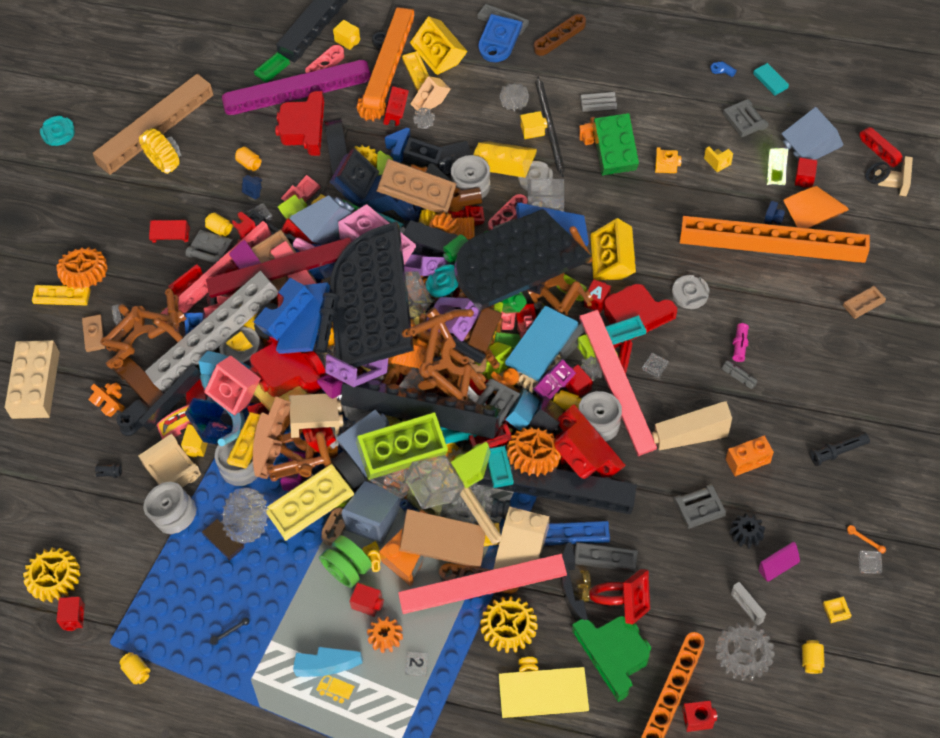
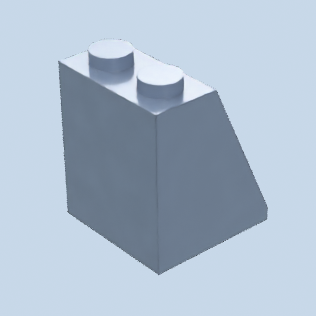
(812, 136)
(321, 219)
(348, 439)
(371, 512)

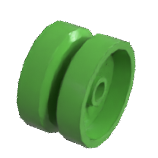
(345, 561)

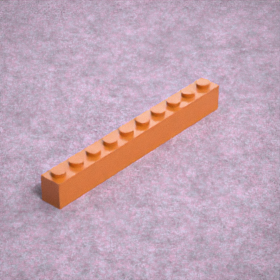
(775, 239)

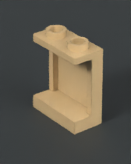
(314, 412)
(169, 463)

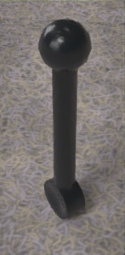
(215, 640)

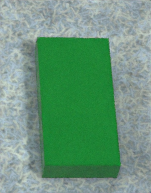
(271, 67)

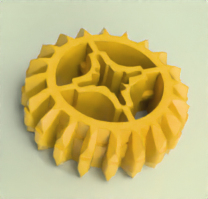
(159, 150)
(39, 583)
(521, 614)

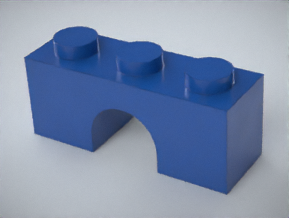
(276, 321)

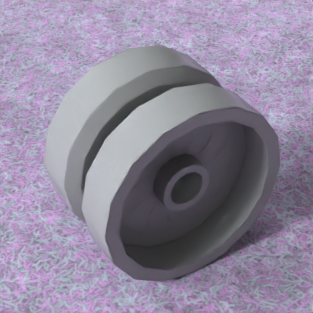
(471, 173)
(243, 356)
(602, 412)
(232, 474)
(170, 507)

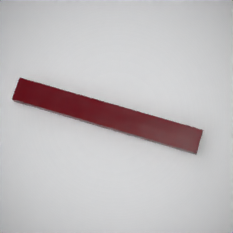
(278, 267)

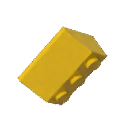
(438, 46)
(506, 158)
(613, 251)

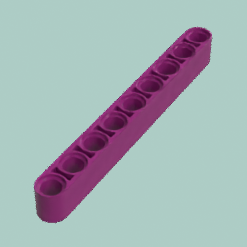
(296, 87)

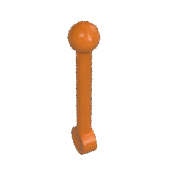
(852, 530)

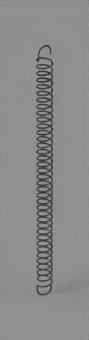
(550, 126)

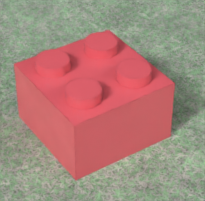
(232, 385)

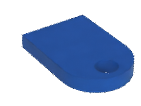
(499, 36)

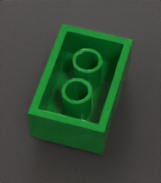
(615, 144)

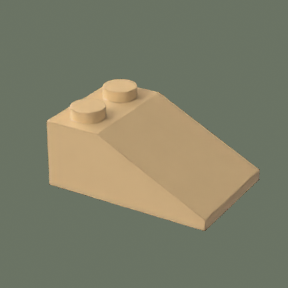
(521, 538)

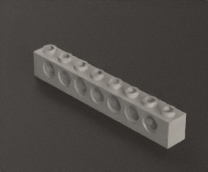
(212, 331)

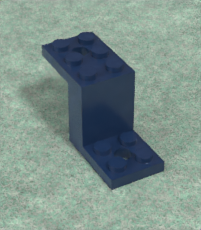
(377, 201)

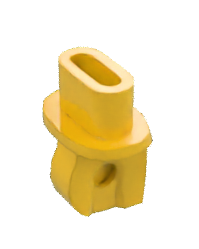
(372, 551)

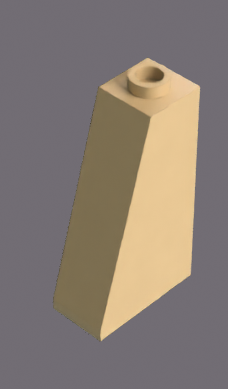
(694, 427)

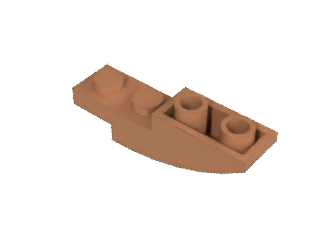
(265, 444)

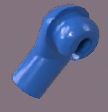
(722, 67)

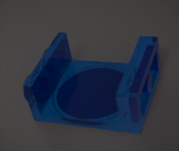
(206, 420)

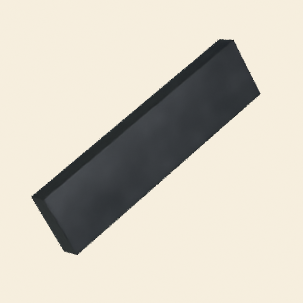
(170, 398)

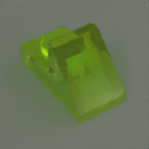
(777, 166)

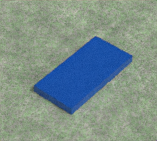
(563, 218)
(304, 329)

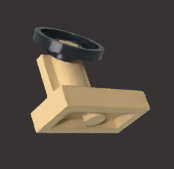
(892, 178)

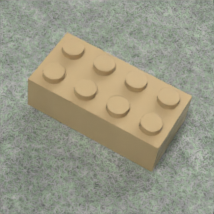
(32, 379)

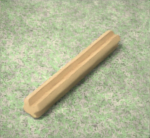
(480, 515)

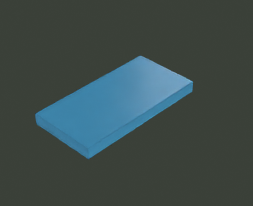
(541, 343)

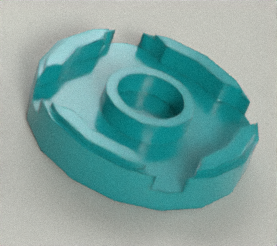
(57, 131)
(442, 282)

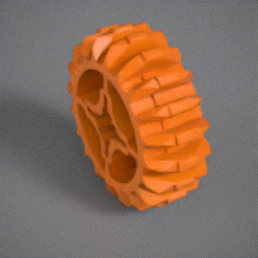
(82, 268)
(521, 451)

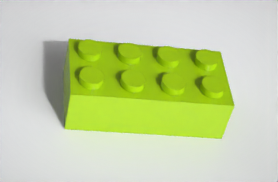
(400, 445)

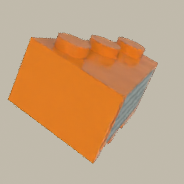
(401, 563)

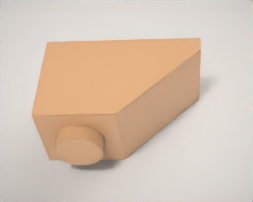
(430, 94)

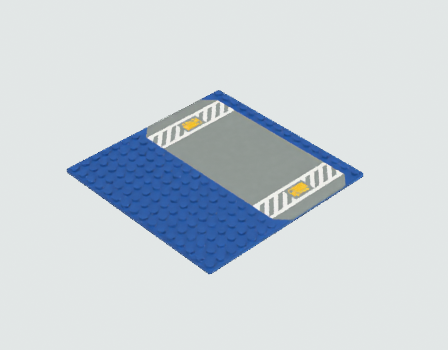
(296, 610)

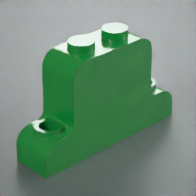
(614, 651)

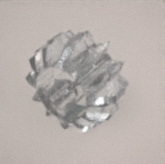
(514, 96)

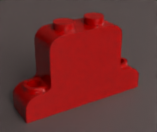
(302, 123)
(637, 301)
(283, 371)
(584, 446)

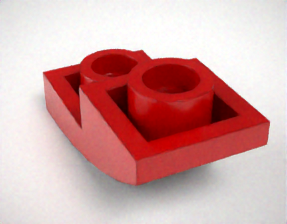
(470, 211)

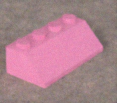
(366, 220)

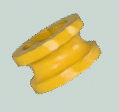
(528, 664)

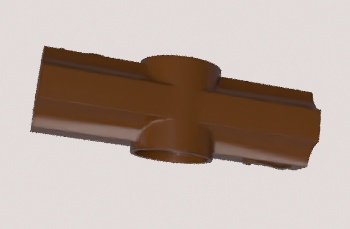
(465, 198)

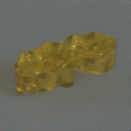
(587, 585)

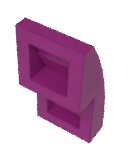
(554, 380)

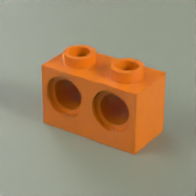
(749, 455)

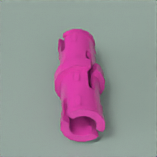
(740, 342)

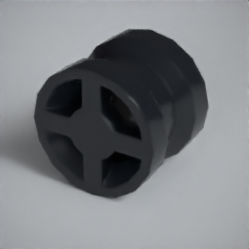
(500, 508)

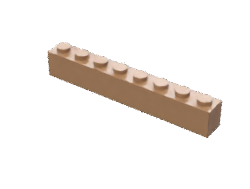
(160, 117)

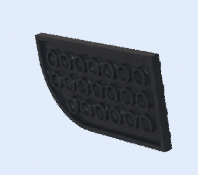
(515, 258)
(372, 298)

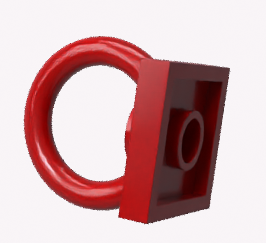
(634, 596)

